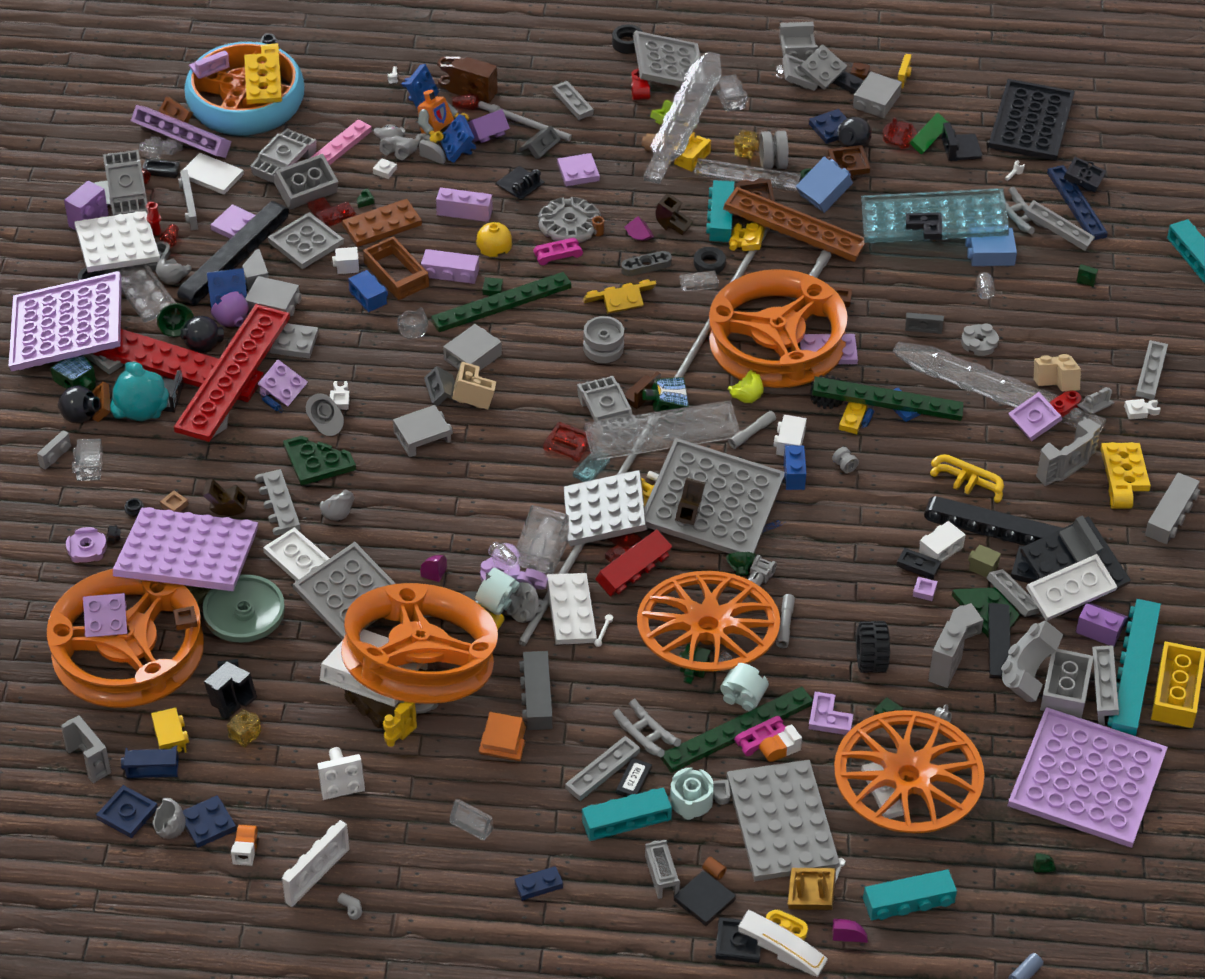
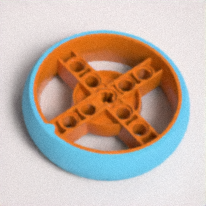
(234, 114)

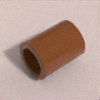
(598, 226)
(714, 868)

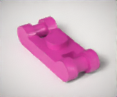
(557, 250)
(758, 734)

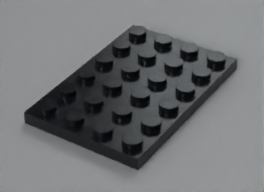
(1031, 119)

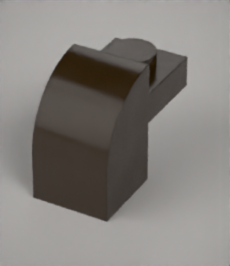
(668, 215)
(227, 501)
(690, 501)

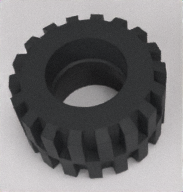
(873, 646)

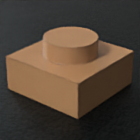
(174, 502)

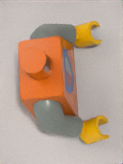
(435, 115)

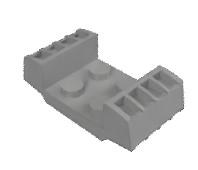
(282, 152)
(125, 182)
(604, 399)
(1059, 465)

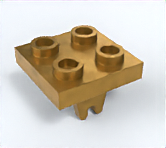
(811, 888)

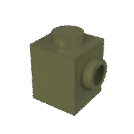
(984, 560)

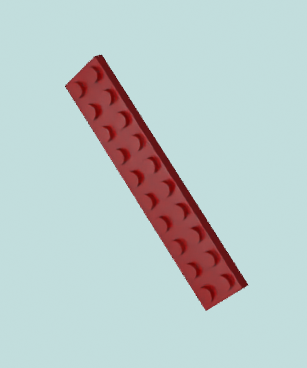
(168, 358)
(231, 373)

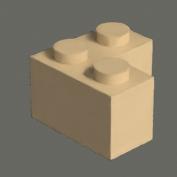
(1057, 371)
(471, 388)

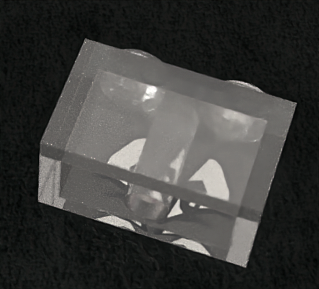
(731, 93)
(88, 459)

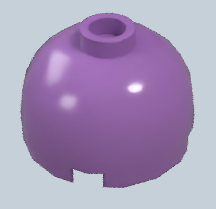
(231, 310)

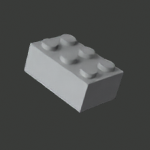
(305, 181)
(1067, 682)

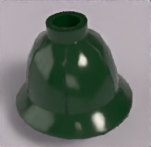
(173, 318)

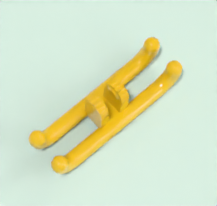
(970, 473)

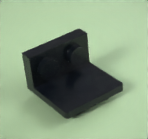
(959, 146)

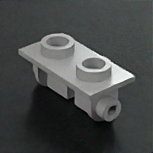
(1097, 401)

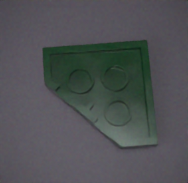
(316, 460)

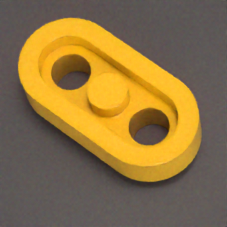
(789, 923)

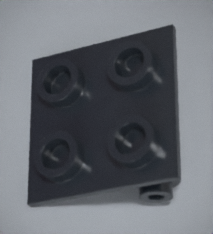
(521, 182)

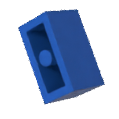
(368, 290)
(794, 467)

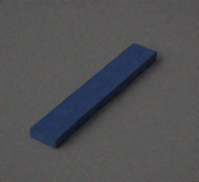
(1077, 203)

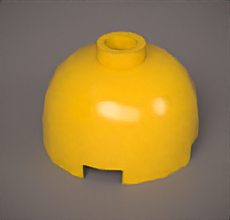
(494, 239)

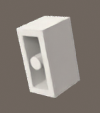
(790, 432)
(942, 542)

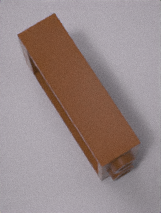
(403, 287)

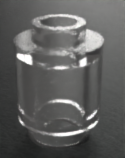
(985, 286)

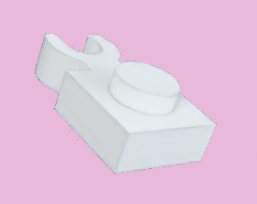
(341, 395)
(1139, 409)

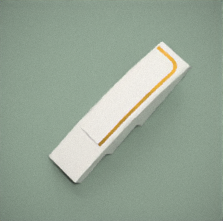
(783, 942)

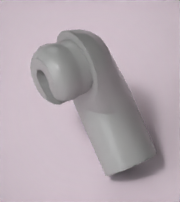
(352, 904)

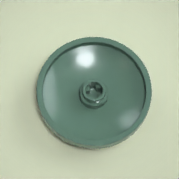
(245, 613)

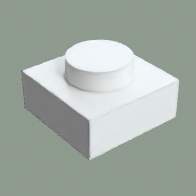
(384, 168)

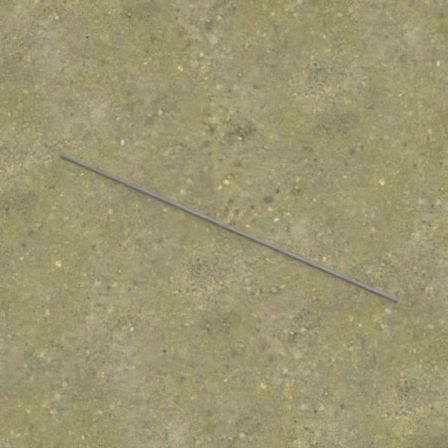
(630, 458)

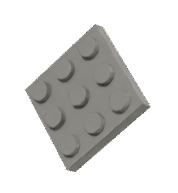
(306, 240)

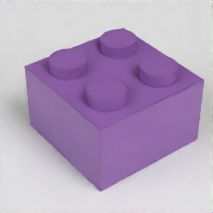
(86, 204)

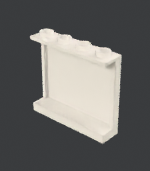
(335, 673)

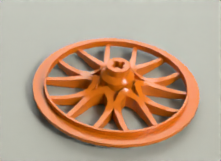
(708, 621)
(909, 767)

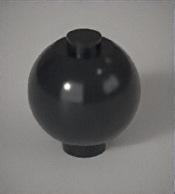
(854, 132)
(201, 334)
(78, 404)

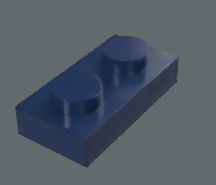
(538, 883)

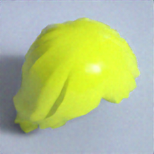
(748, 389)

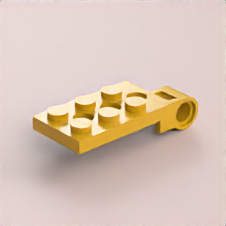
(272, 80)
(1119, 489)

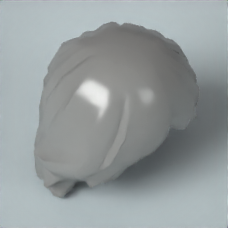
(171, 272)
(337, 506)
(169, 819)

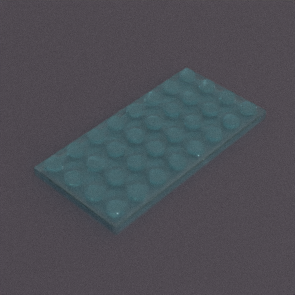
(963, 214)

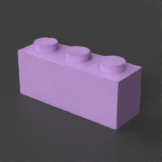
(464, 204)
(451, 266)

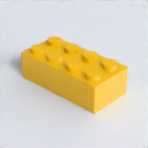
(1178, 684)

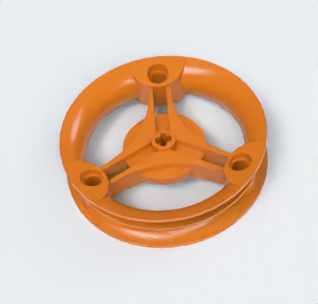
(777, 327)
(419, 643)
(153, 679)

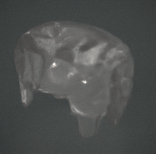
(413, 324)

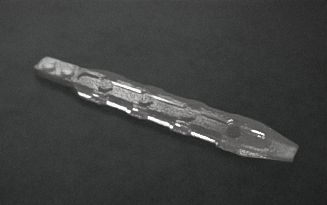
(683, 115)
(979, 379)

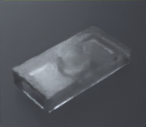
(698, 281)

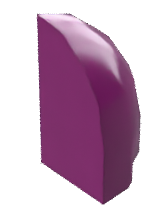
(639, 230)
(434, 567)
(848, 931)

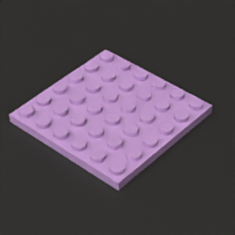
(65, 321)
(186, 549)
(1088, 777)

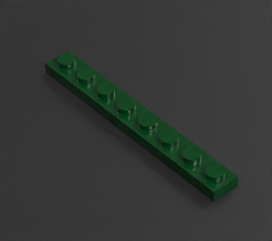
(500, 302)
(887, 398)
(724, 734)

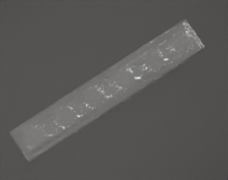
(741, 172)

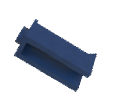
(150, 763)

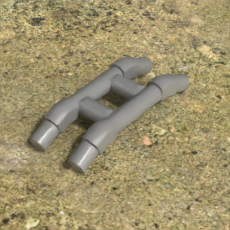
(1020, 205)
(646, 720)

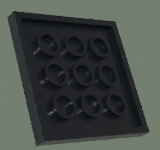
(1052, 555)

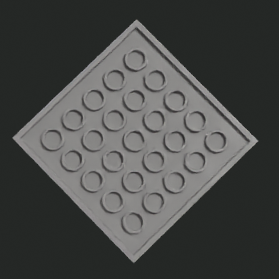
(733, 502)

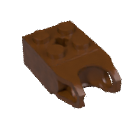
(469, 77)

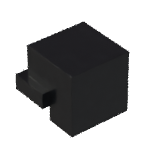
(230, 688)

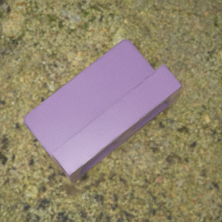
(210, 64)

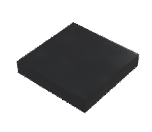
(704, 898)
(735, 945)

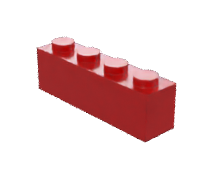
(633, 563)

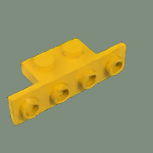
(621, 298)

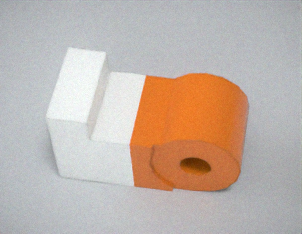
(781, 744)
(244, 845)

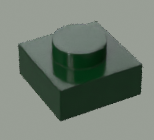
(1087, 275)
(492, 286)
(886, 706)

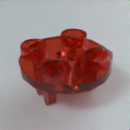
(899, 133)

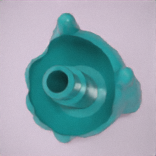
(138, 394)

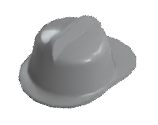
(325, 414)

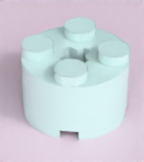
(496, 591)
(744, 686)
(691, 793)

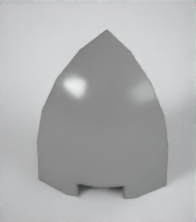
(432, 151)

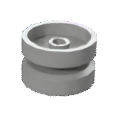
(773, 150)
(603, 339)

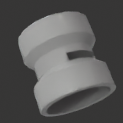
(846, 461)

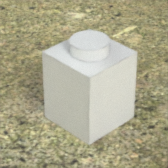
(346, 260)

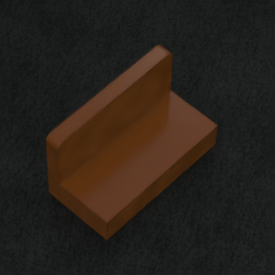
(634, 394)

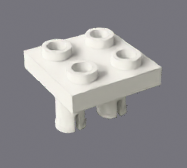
(340, 775)

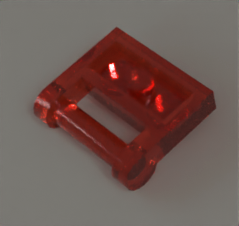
(568, 436)

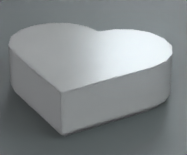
(721, 791)

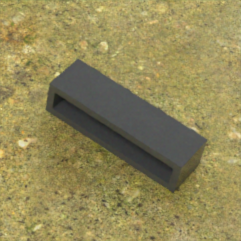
(537, 690)

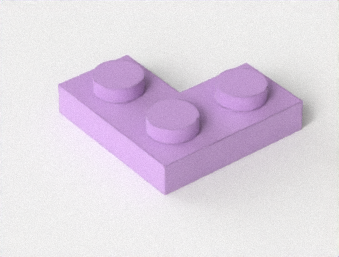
(827, 720)

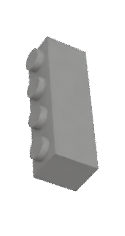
(1172, 508)

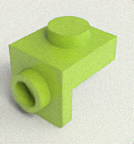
(659, 114)

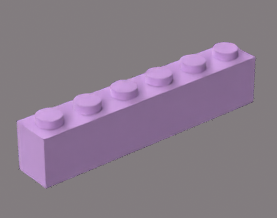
(181, 131)

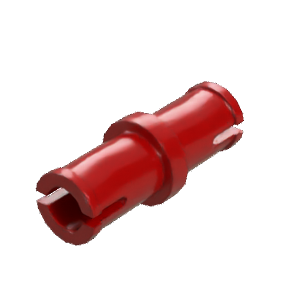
(154, 218)

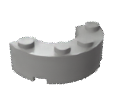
(1026, 658)

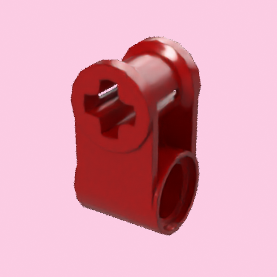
(639, 87)

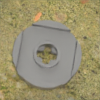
(971, 341)

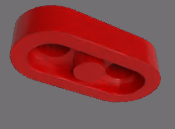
(1066, 402)

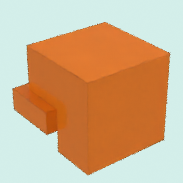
(503, 737)

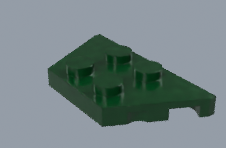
(980, 600)

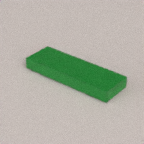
(928, 133)

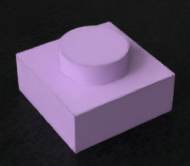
(925, 588)

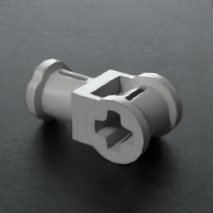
(762, 570)

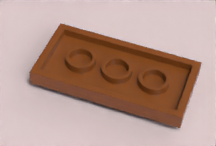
(382, 222)

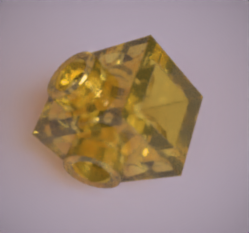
(746, 144)
(244, 727)

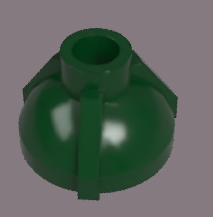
(741, 562)

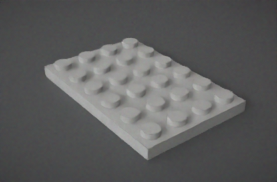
(782, 819)

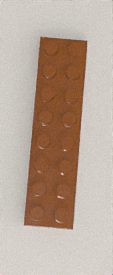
(795, 224)

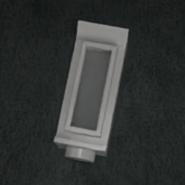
(661, 867)

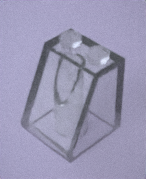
(543, 539)

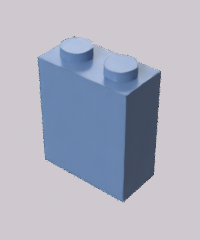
(824, 184)
(992, 250)

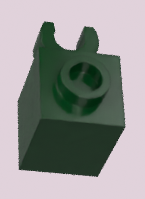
(700, 655)

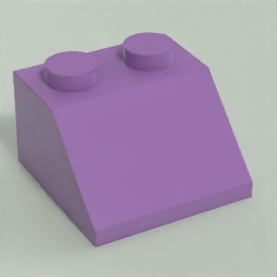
(489, 125)
(1101, 624)

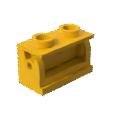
(697, 148)
(169, 729)

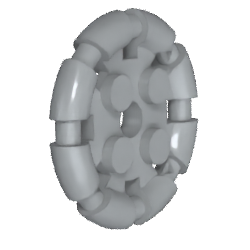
(556, 217)

